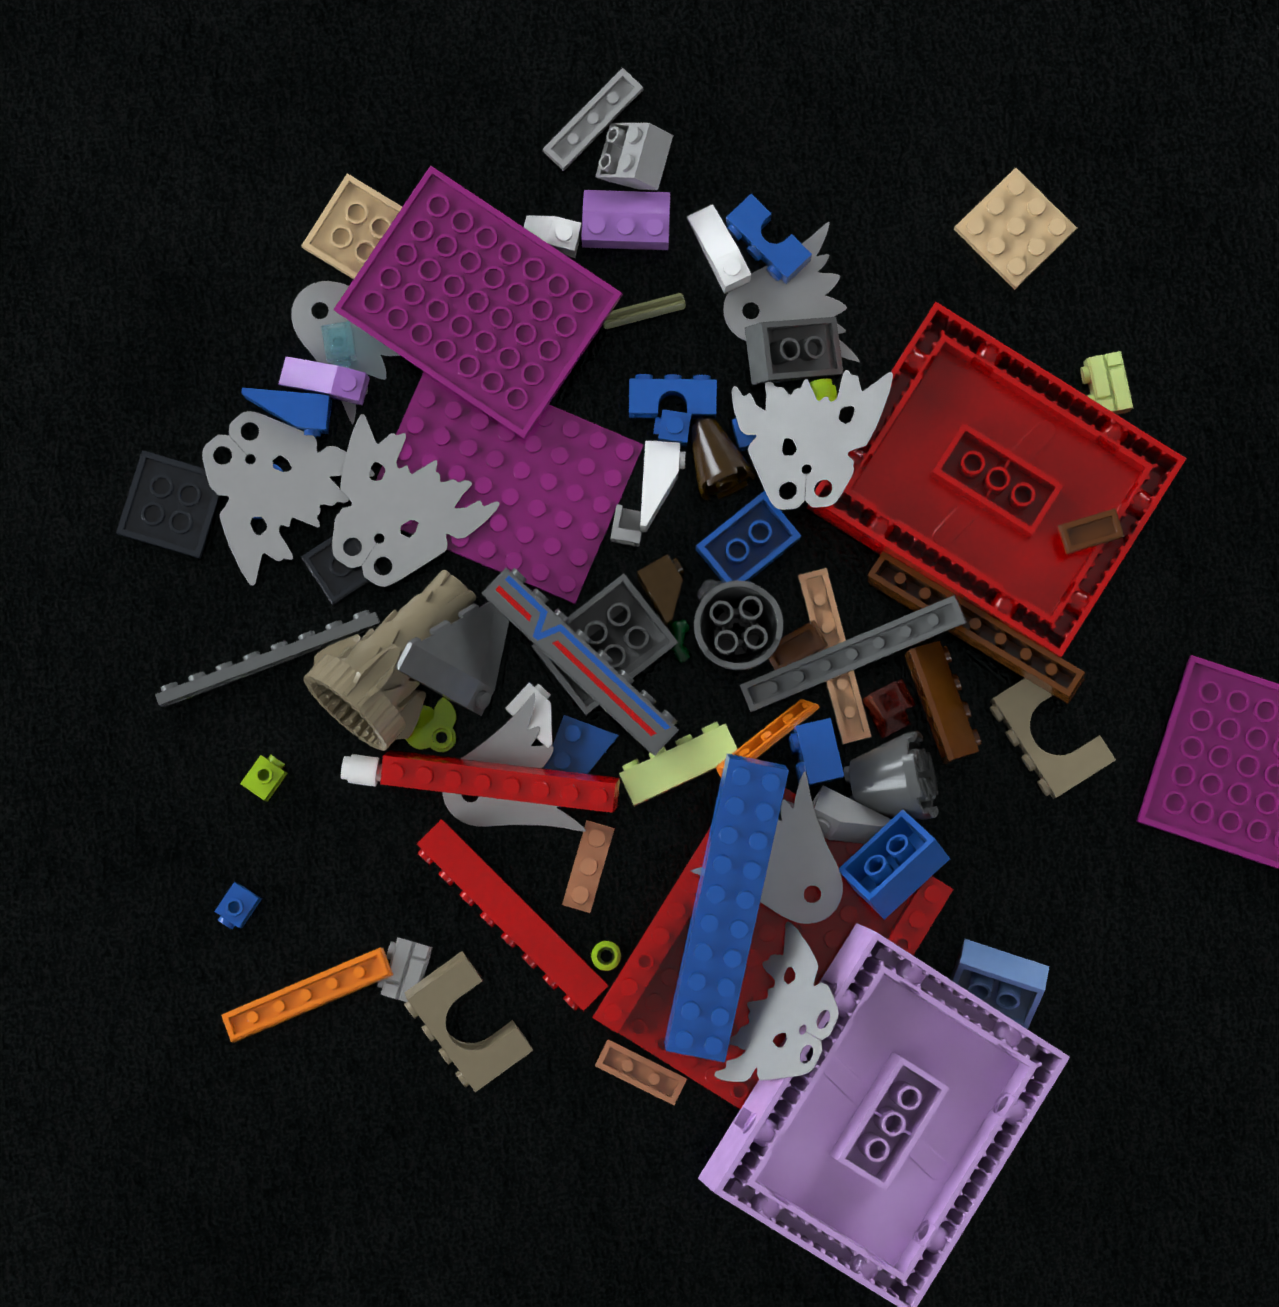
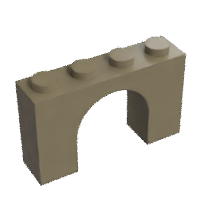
(1055, 772)
(476, 1061)

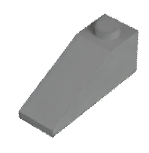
(846, 819)

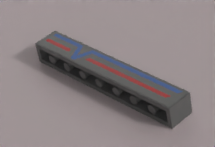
(579, 661)

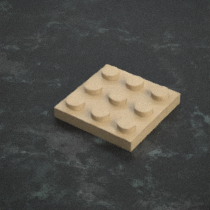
(351, 226)
(1015, 228)

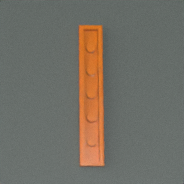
(307, 994)

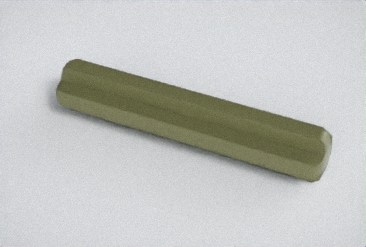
(645, 310)

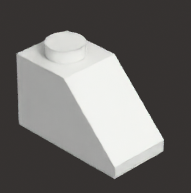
(557, 232)
(541, 713)

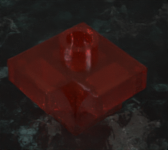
(889, 707)

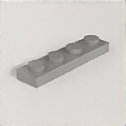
(593, 119)

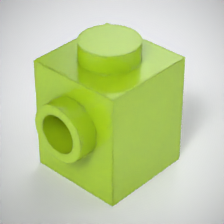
(264, 777)

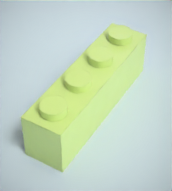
(678, 765)

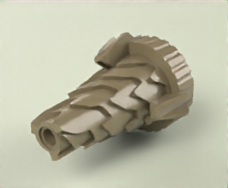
(359, 675)

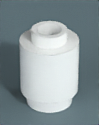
(361, 769)

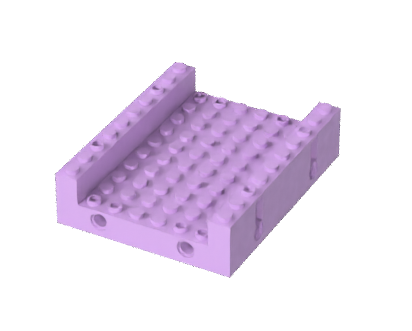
(893, 1127)

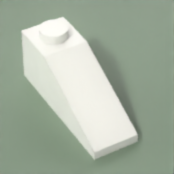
(719, 249)
(660, 473)

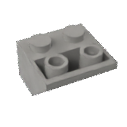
(634, 155)

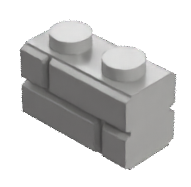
(408, 966)

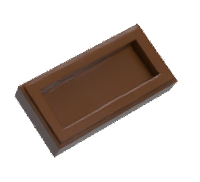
(1090, 531)
(798, 645)

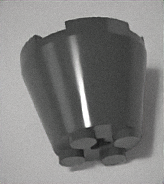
(752, 610)
(895, 778)

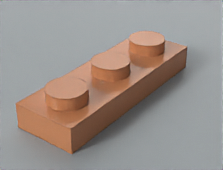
(588, 866)
(641, 1072)

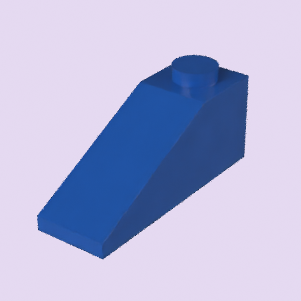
(300, 410)

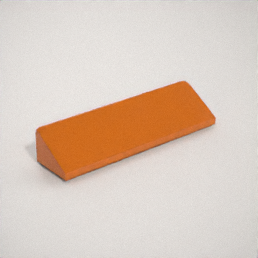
(774, 731)

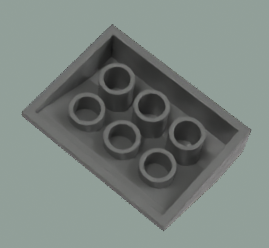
(622, 627)

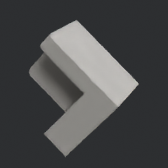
(626, 526)

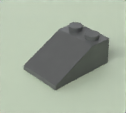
(793, 350)

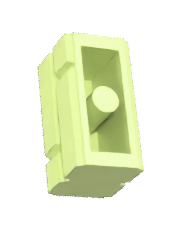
(1108, 382)

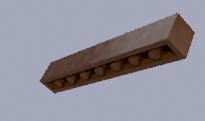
(981, 629)

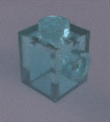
(339, 344)

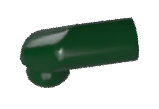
(678, 630)

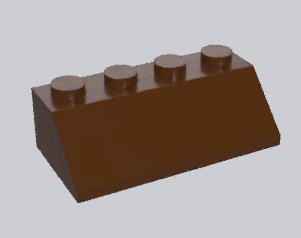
(942, 702)

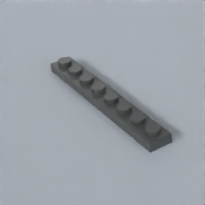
(853, 653)
(257, 662)

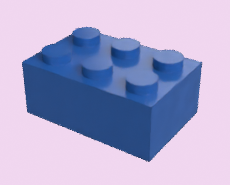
(748, 541)
(816, 752)
(893, 864)

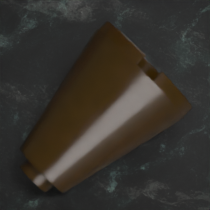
(717, 460)

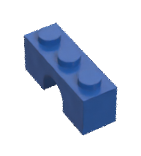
(783, 259)
(647, 394)

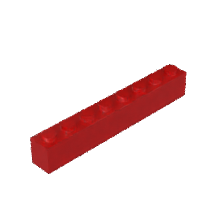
(500, 781)
(512, 914)

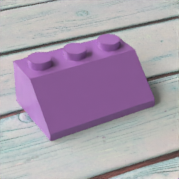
(625, 220)

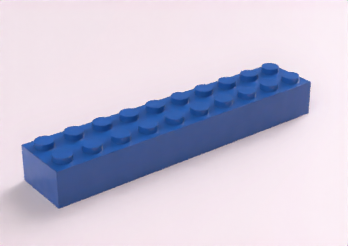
(725, 907)

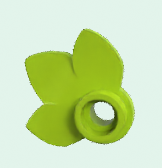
(432, 723)

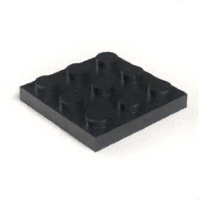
(169, 505)

